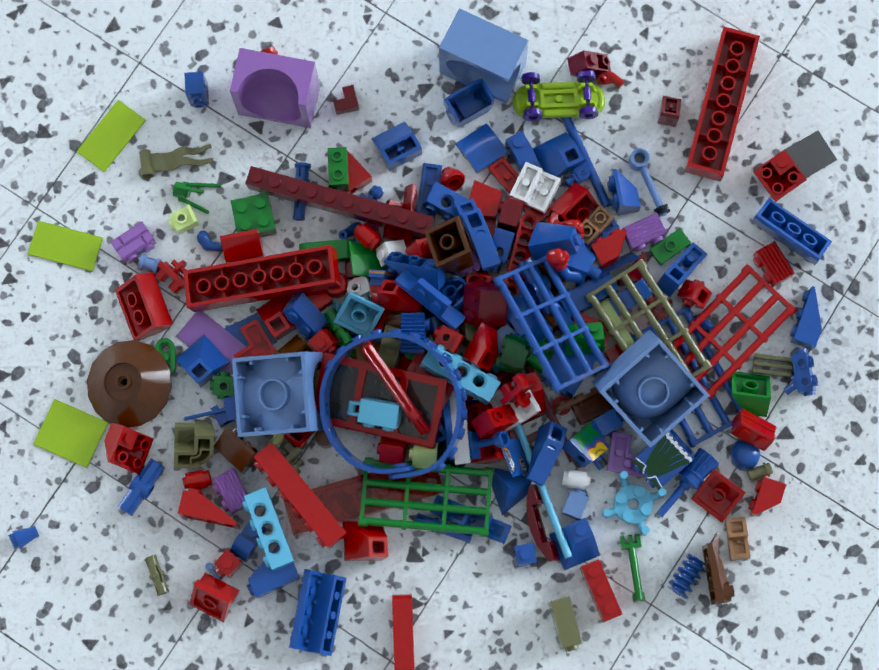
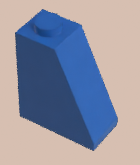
(553, 236)
(266, 581)

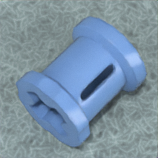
(148, 263)

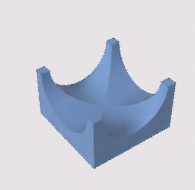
(276, 393)

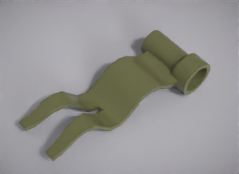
(170, 161)

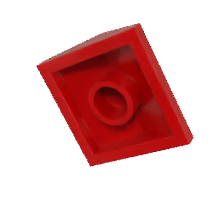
(718, 495)

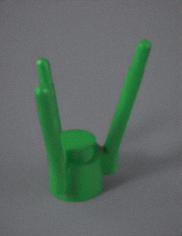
(184, 190)

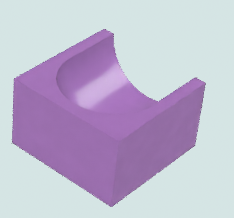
(275, 87)

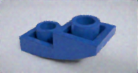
(628, 299)

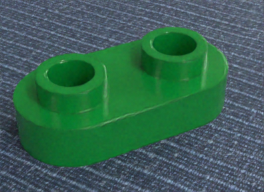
(170, 355)

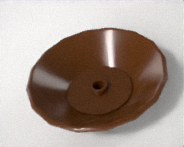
(146, 387)

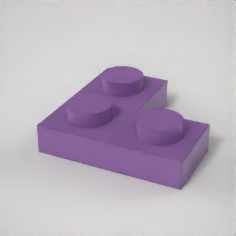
(619, 456)

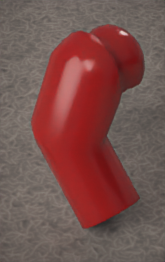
(610, 77)

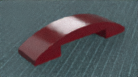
(547, 548)

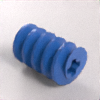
(687, 576)

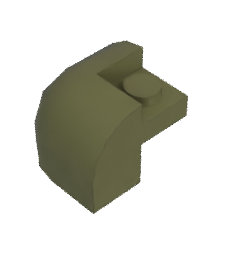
(193, 444)

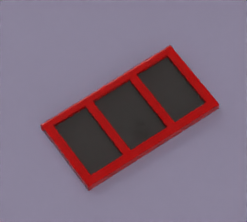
(359, 380)

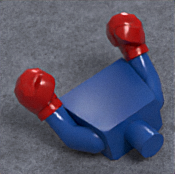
(575, 266)

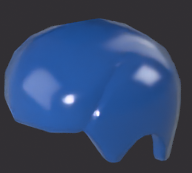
(744, 455)

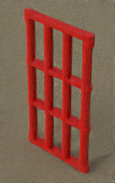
(748, 324)

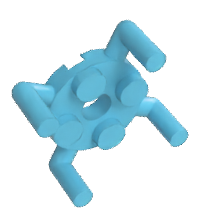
(643, 498)

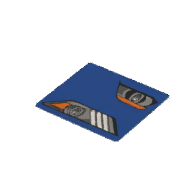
(515, 458)

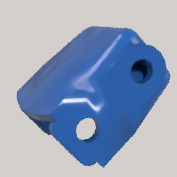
(468, 103)

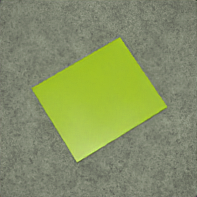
(70, 433)

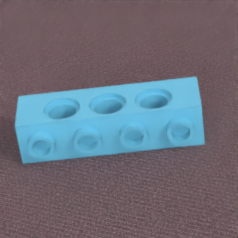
(489, 381)
(284, 556)

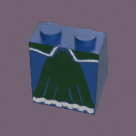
(663, 459)

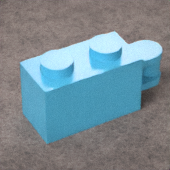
(376, 412)

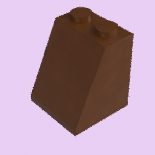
(450, 246)

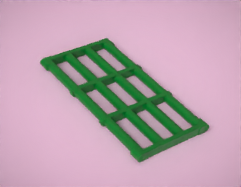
(407, 485)

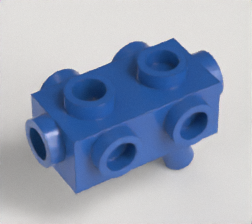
(803, 376)

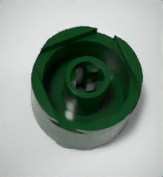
(514, 355)

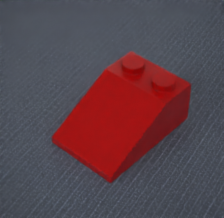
(198, 507)

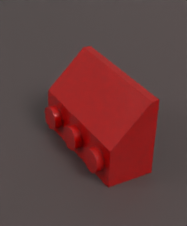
(143, 306)

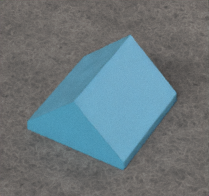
(358, 314)

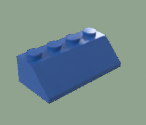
(791, 231)

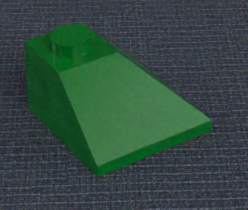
(751, 392)

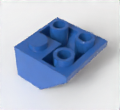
(559, 155)
(624, 193)
(202, 361)

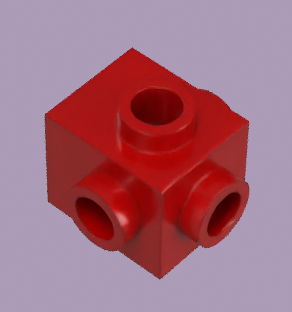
(694, 294)

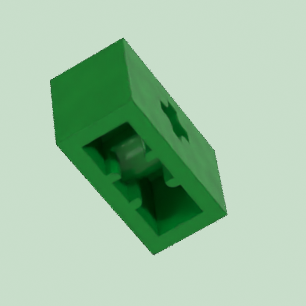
(338, 168)

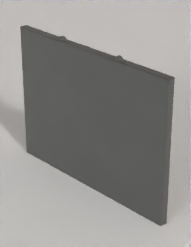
(811, 154)

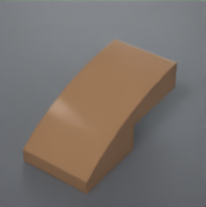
(737, 538)

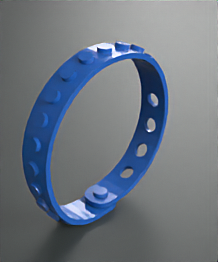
(402, 469)

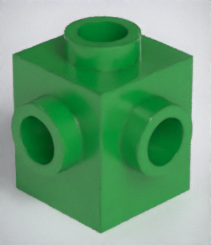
(215, 385)

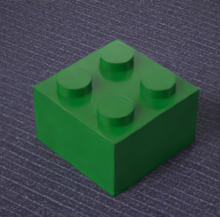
(254, 213)

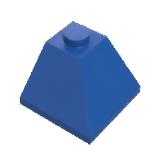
(580, 542)

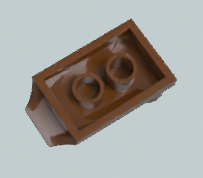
(718, 585)

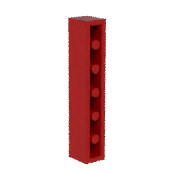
(299, 494)

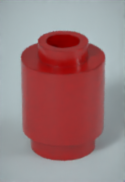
(367, 236)
(197, 479)

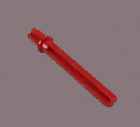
(396, 390)

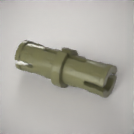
(156, 575)

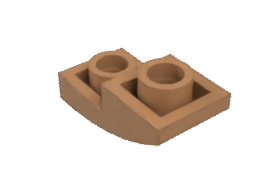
(596, 224)

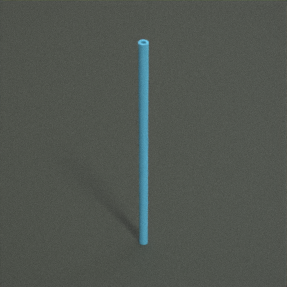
(542, 489)

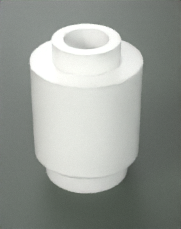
(576, 479)

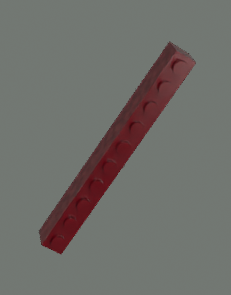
(339, 202)

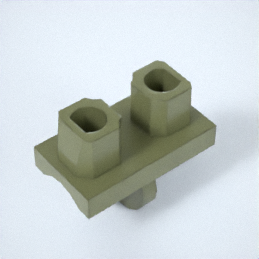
(293, 453)

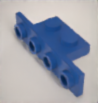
(430, 298)

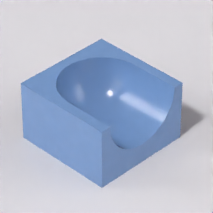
(484, 51)
(650, 388)

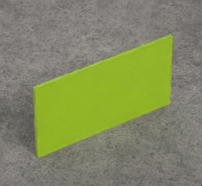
(111, 135)
(65, 245)

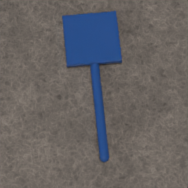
(230, 410)

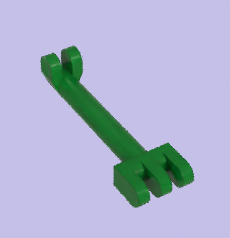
(631, 547)

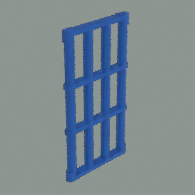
(552, 342)
(692, 441)

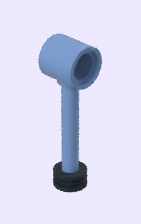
(660, 209)

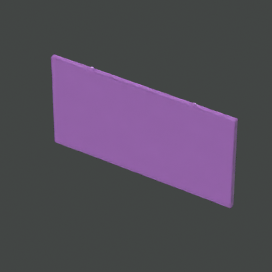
(222, 339)

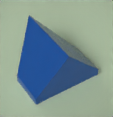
(509, 489)

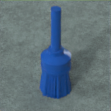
(691, 477)

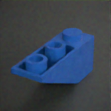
(418, 267)
(809, 324)
(546, 449)

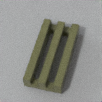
(773, 365)

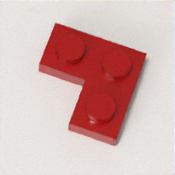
(258, 341)

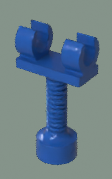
(499, 439)

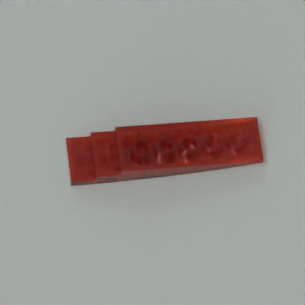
(345, 496)

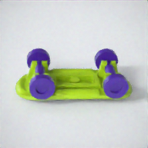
(558, 99)

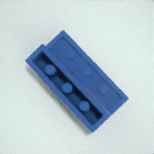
(317, 612)

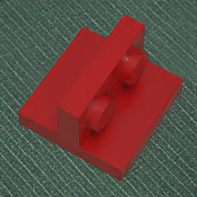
(213, 596)

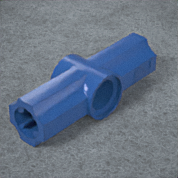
(532, 288)
(141, 487)

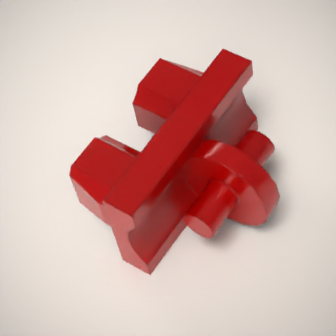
(167, 270)
(517, 394)

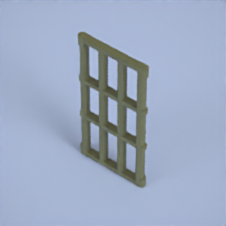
(662, 299)

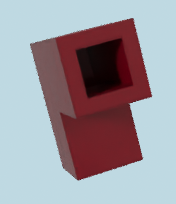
(348, 103)

